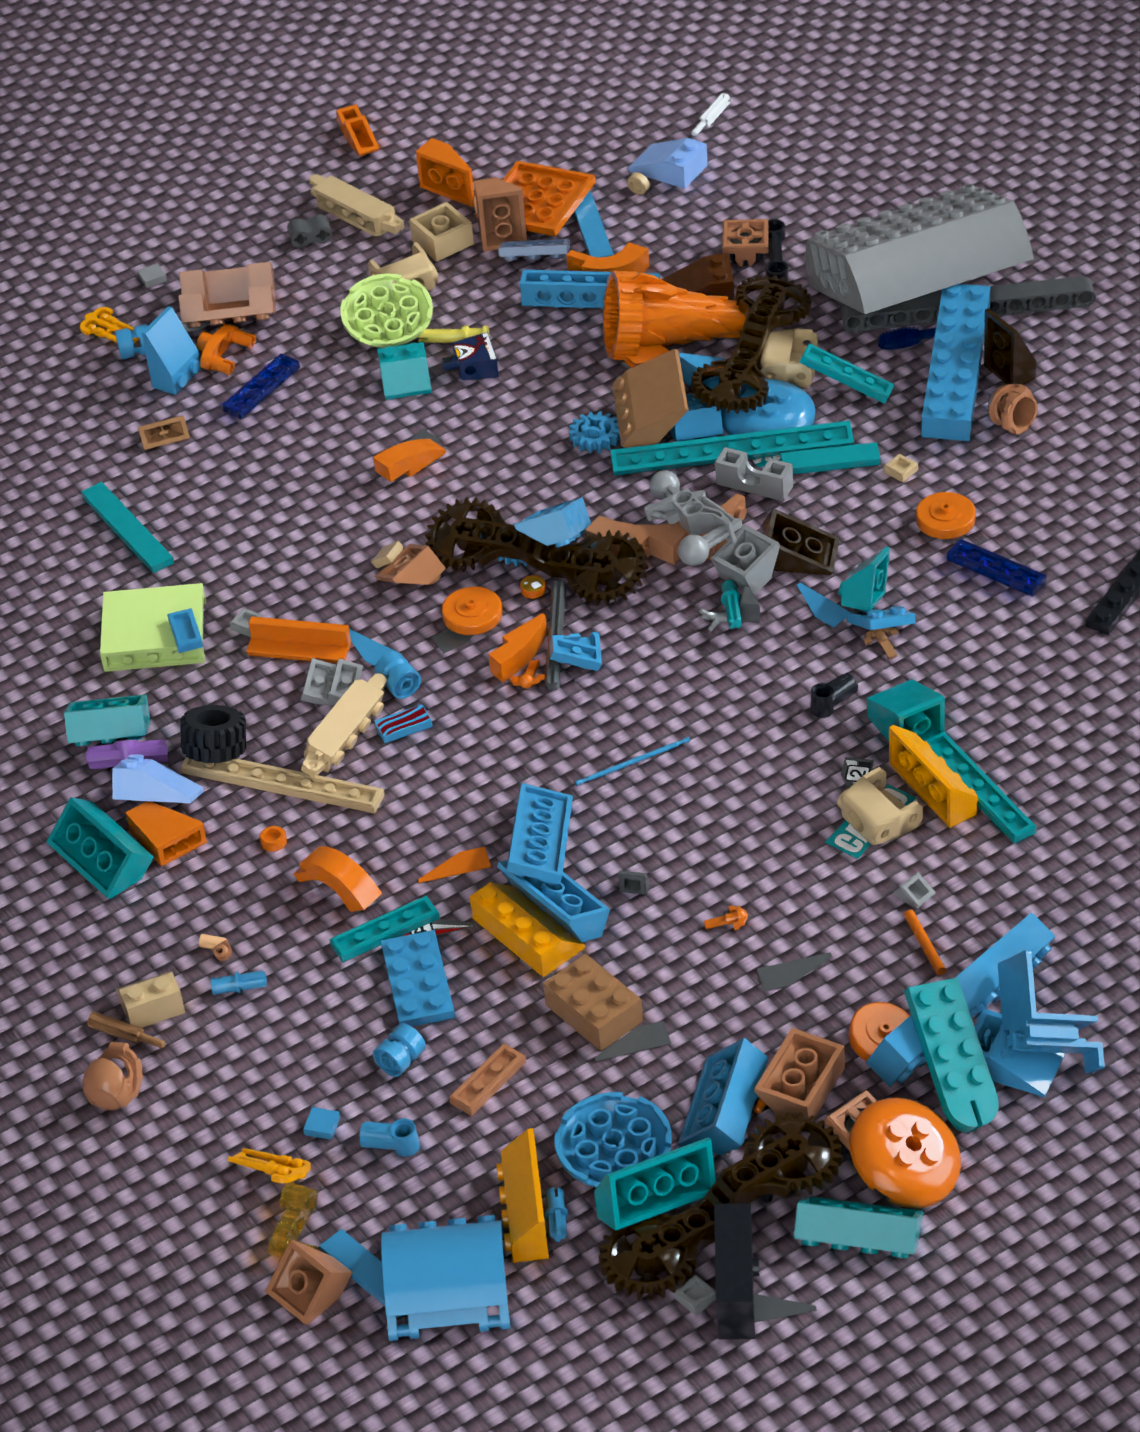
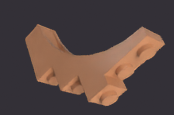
(661, 539)

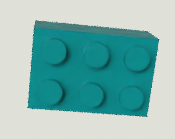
(107, 719)

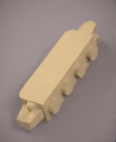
(355, 206)
(343, 724)

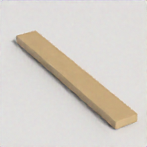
(288, 783)

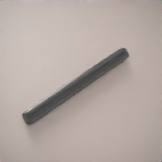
(556, 627)

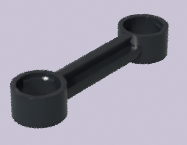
(776, 235)

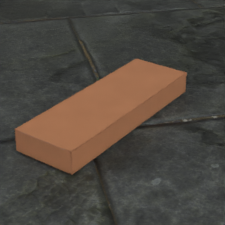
(487, 1079)

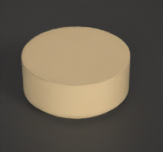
(638, 183)

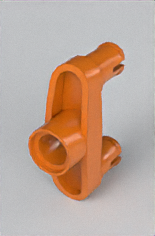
(216, 344)

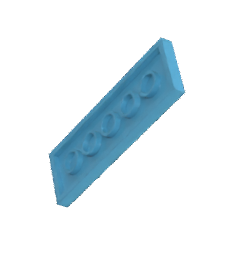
(539, 834)

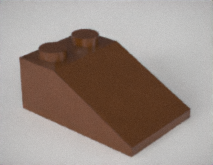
(707, 275)

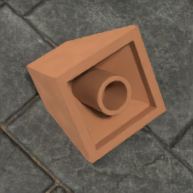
(413, 566)
(307, 1281)

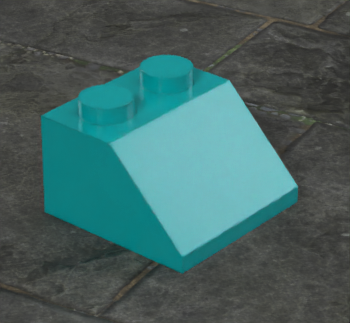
(404, 370)
(866, 583)

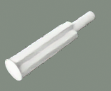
(712, 113)

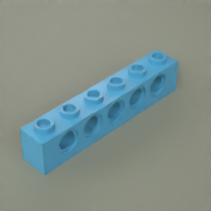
(564, 288)

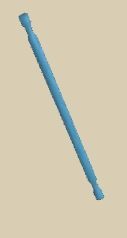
(632, 761)

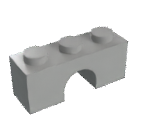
(735, 472)

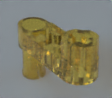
(300, 1205)

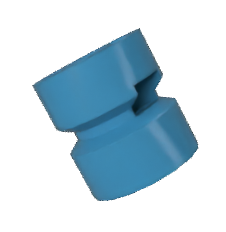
(126, 344)
(400, 675)
(398, 1051)

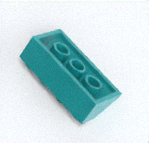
(99, 847)
(656, 1185)
(858, 1225)

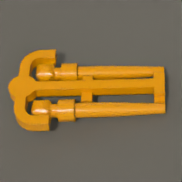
(106, 321)
(279, 1172)

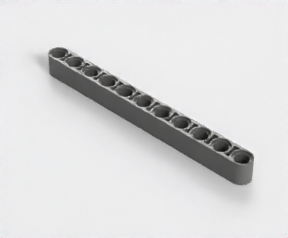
(1004, 301)

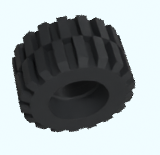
(213, 733)

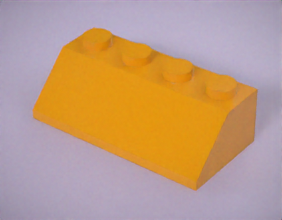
(931, 777)
(523, 927)
(523, 1200)

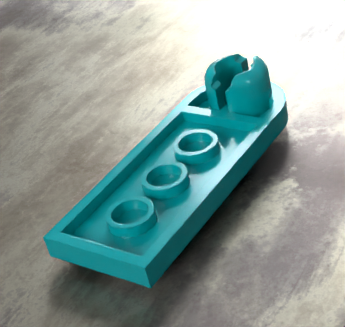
(953, 1053)

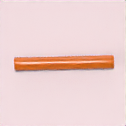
(924, 942)

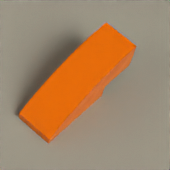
(356, 130)
(407, 458)
(518, 648)

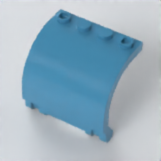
(444, 1275)

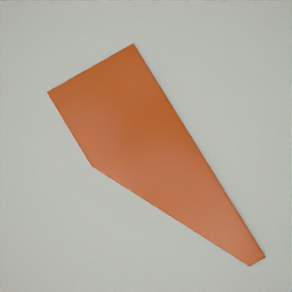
(460, 863)

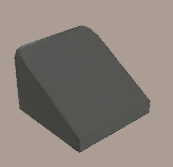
(749, 606)
(633, 882)

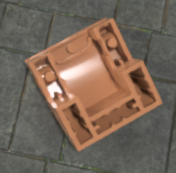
(227, 295)

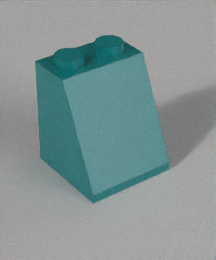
(908, 707)

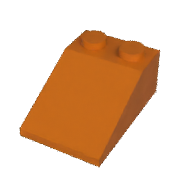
(444, 172)

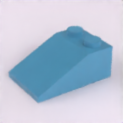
(170, 353)
(698, 421)

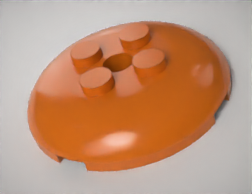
(905, 1152)

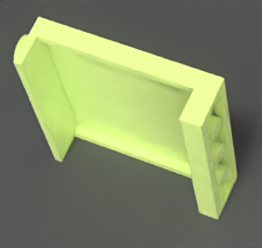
(138, 628)

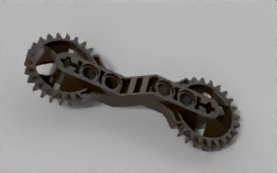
(742, 366)
(492, 538)
(676, 1240)

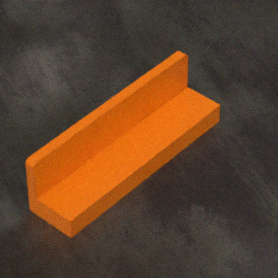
(298, 639)

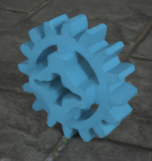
(594, 432)

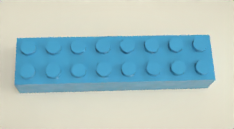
(955, 363)
(901, 1049)

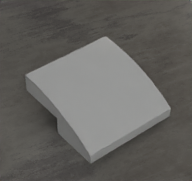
(329, 682)

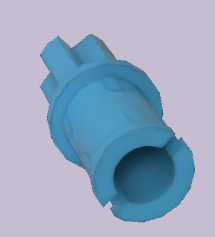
(238, 982)
(556, 1214)

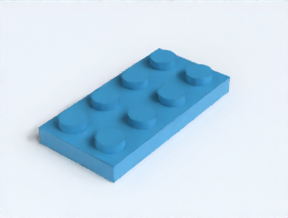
(417, 979)

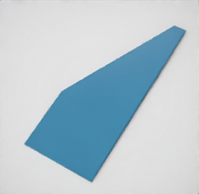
(822, 607)
(369, 649)

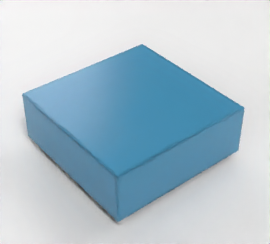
(321, 1123)

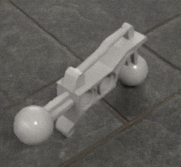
(692, 515)

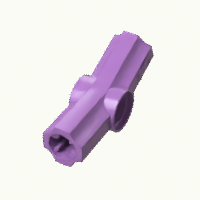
(111, 755)

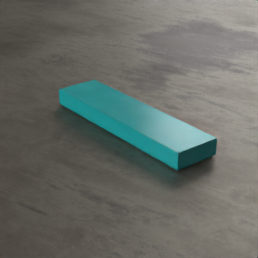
(846, 373)
(833, 458)
(388, 926)

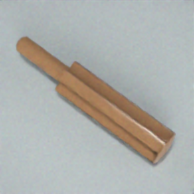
(122, 1030)

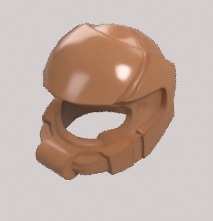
(1012, 408)
(104, 1081)

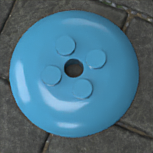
(784, 408)
(607, 1120)

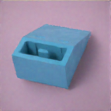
(1017, 1069)

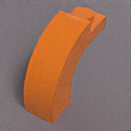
(630, 258)
(340, 874)

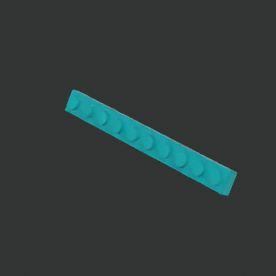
(707, 450)

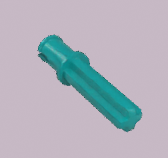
(730, 599)

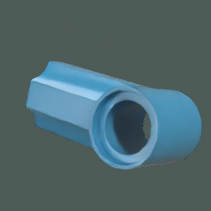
(395, 1136)

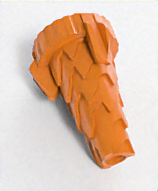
(649, 314)

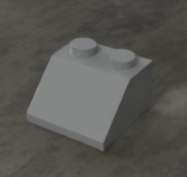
(749, 560)

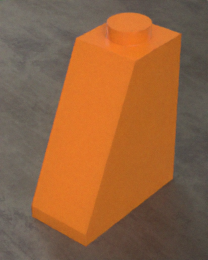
(165, 831)

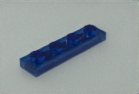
(261, 386)
(996, 567)

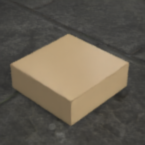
(901, 468)
(387, 554)

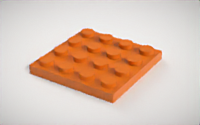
(549, 194)

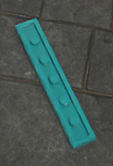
(127, 527)
(990, 796)

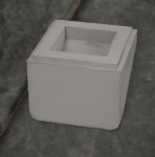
(915, 891)

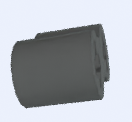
(309, 231)

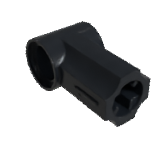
(827, 695)

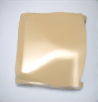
(413, 267)
(783, 353)
(876, 811)

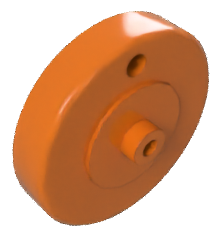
(945, 515)
(472, 610)
(872, 1025)

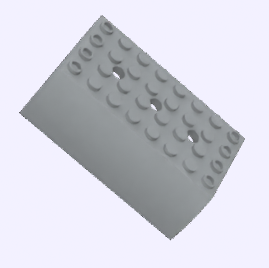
(917, 249)

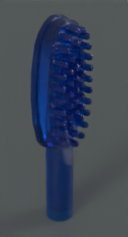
(904, 338)

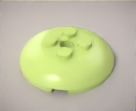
(374, 298)

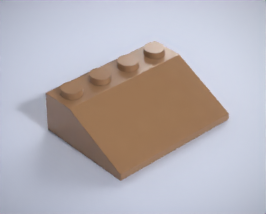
(650, 400)

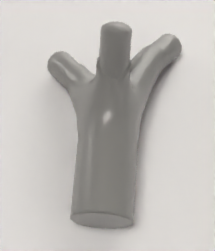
(716, 617)

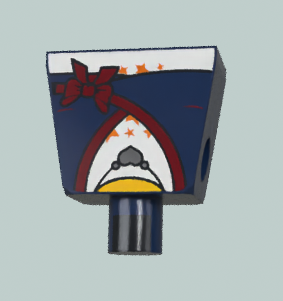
(473, 358)

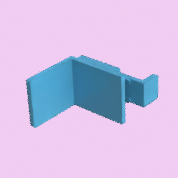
(1040, 1031)

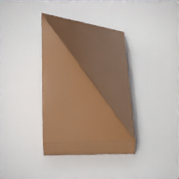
(163, 432)

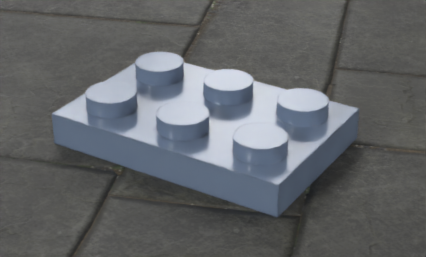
(534, 248)

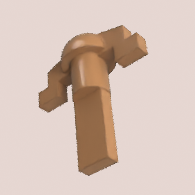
(880, 635)

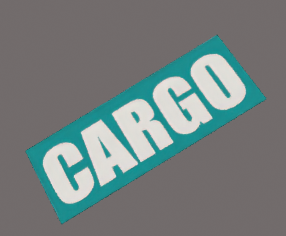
(850, 840)

